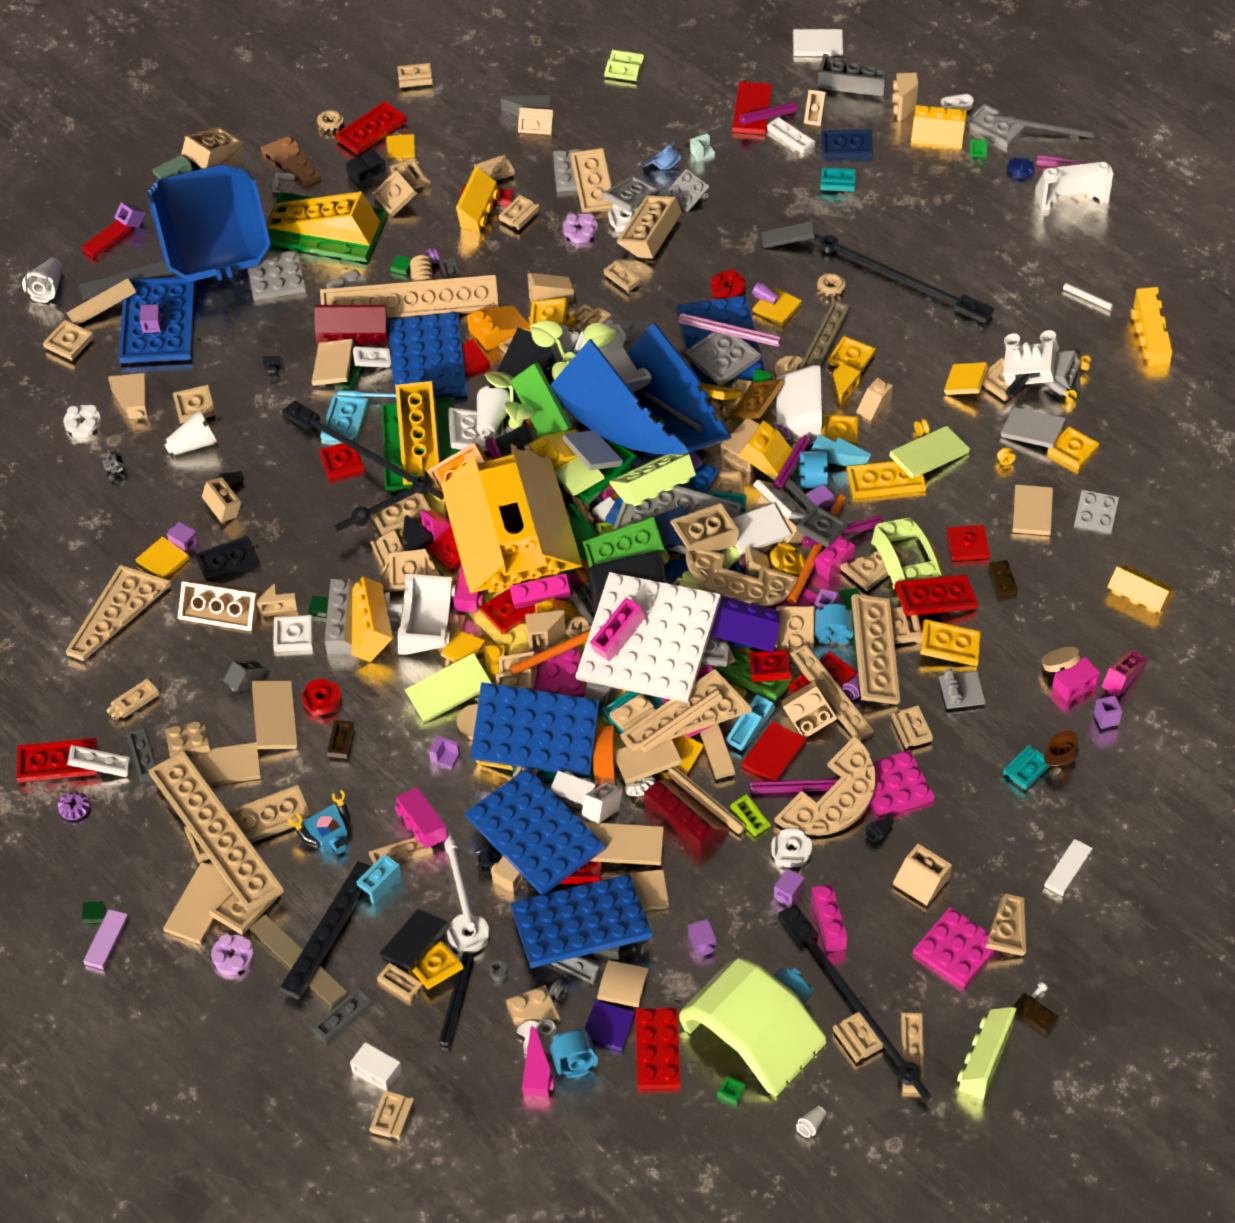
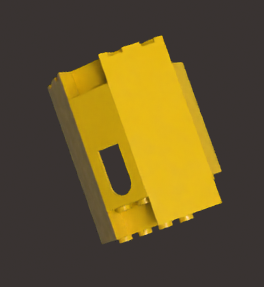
(486, 550)

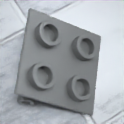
(688, 190)
(1096, 511)
(961, 689)

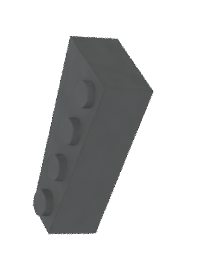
(851, 77)

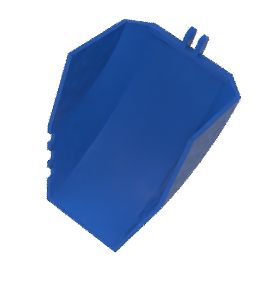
(209, 221)
(607, 406)

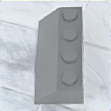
(339, 617)

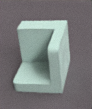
(701, 148)

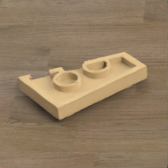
(870, 570)
(1008, 926)

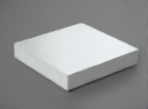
(293, 633)

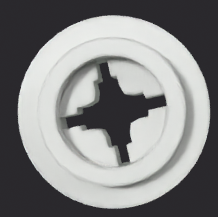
(639, 787)

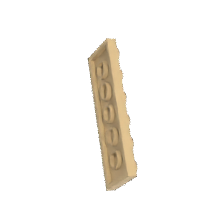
(875, 649)
(262, 817)

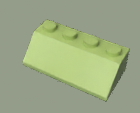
(653, 478)
(987, 1052)

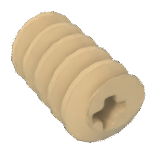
(421, 268)

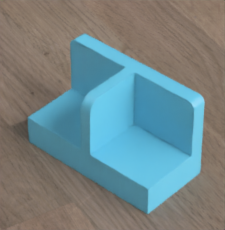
(380, 878)

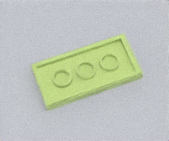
(929, 452)
(447, 688)

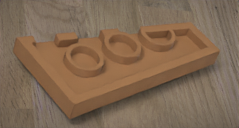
(293, 159)

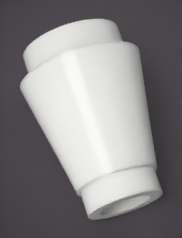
(809, 1123)

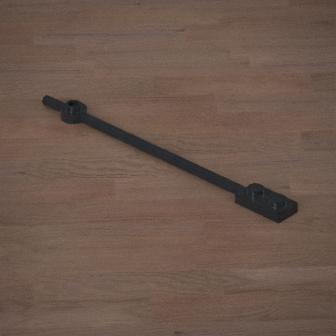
(964, 304)
(307, 418)
(519, 437)
(805, 934)

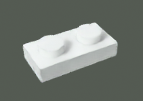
(371, 357)

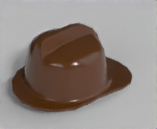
(1062, 749)

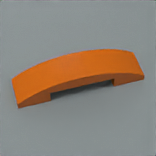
(604, 755)

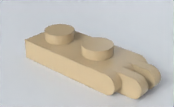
(133, 699)

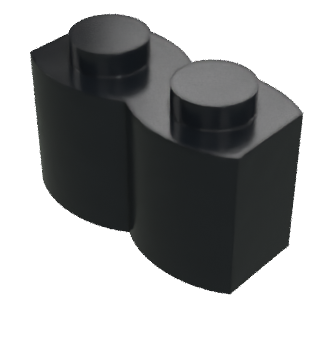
(365, 167)

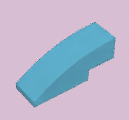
(841, 451)
(751, 723)

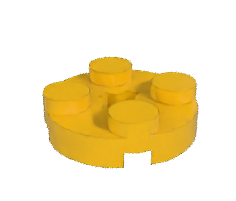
(786, 559)

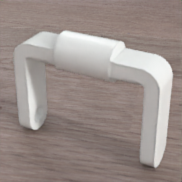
(275, 182)

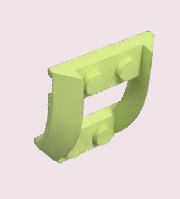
(903, 529)

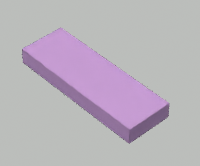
(106, 939)

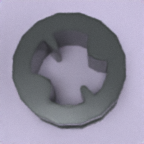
(495, 964)
(559, 989)

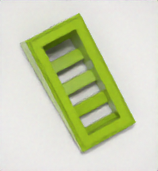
(750, 806)

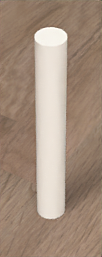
(1096, 300)

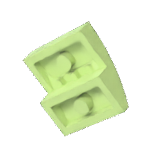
(624, 65)
(577, 477)

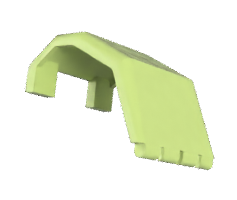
(757, 1020)

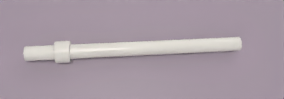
(451, 848)

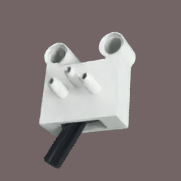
(1029, 362)

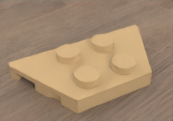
(404, 563)

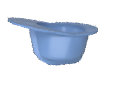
(666, 158)

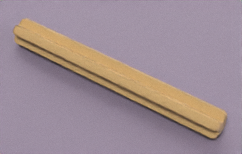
(680, 721)
(706, 800)

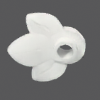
(545, 1038)

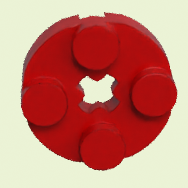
(724, 278)
(321, 706)

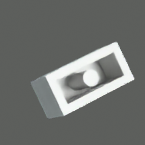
(571, 789)
(601, 802)
(376, 1066)

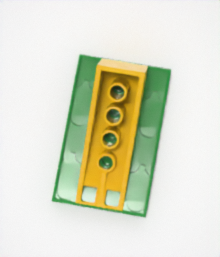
(326, 225)
(415, 432)

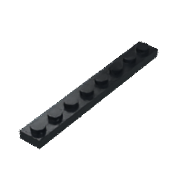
(324, 934)

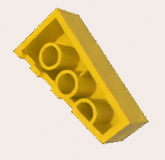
(1151, 327)
(369, 619)

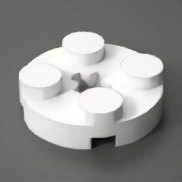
(616, 217)
(77, 413)
(791, 858)
(472, 943)

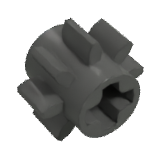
(113, 461)

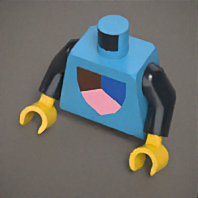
(325, 829)

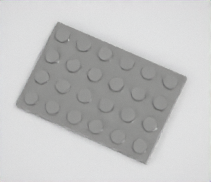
(669, 500)

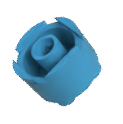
(813, 469)
(834, 624)
(793, 981)
(573, 1053)

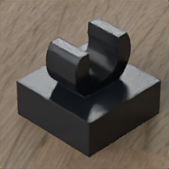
(272, 363)

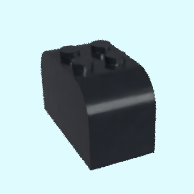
(524, 353)

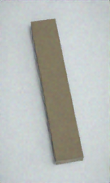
(825, 334)
(289, 952)

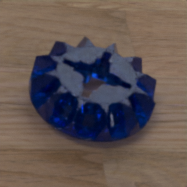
(1014, 170)

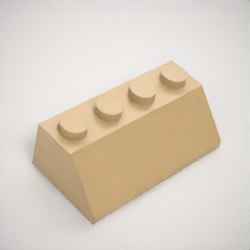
(650, 225)
(218, 604)

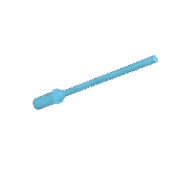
(359, 394)

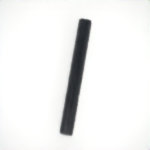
(456, 1000)

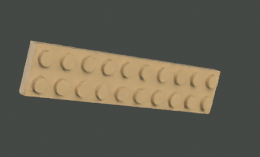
(420, 297)
(216, 831)

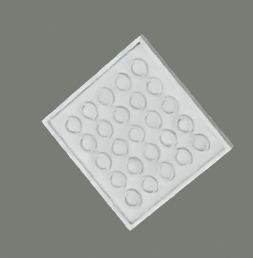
(665, 647)

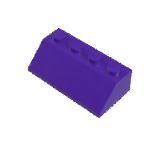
(746, 624)

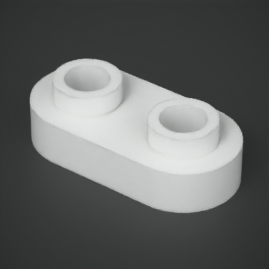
(960, 102)

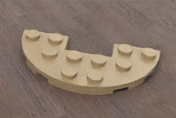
(765, 591)
(842, 803)

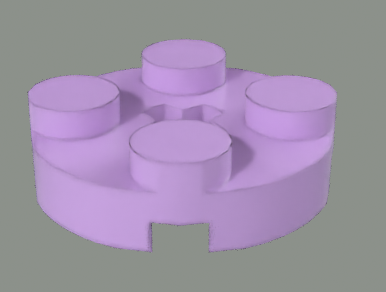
(571, 225)
(228, 944)

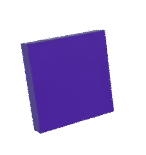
(609, 1025)

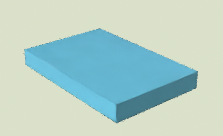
(346, 416)

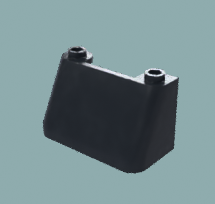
(643, 566)

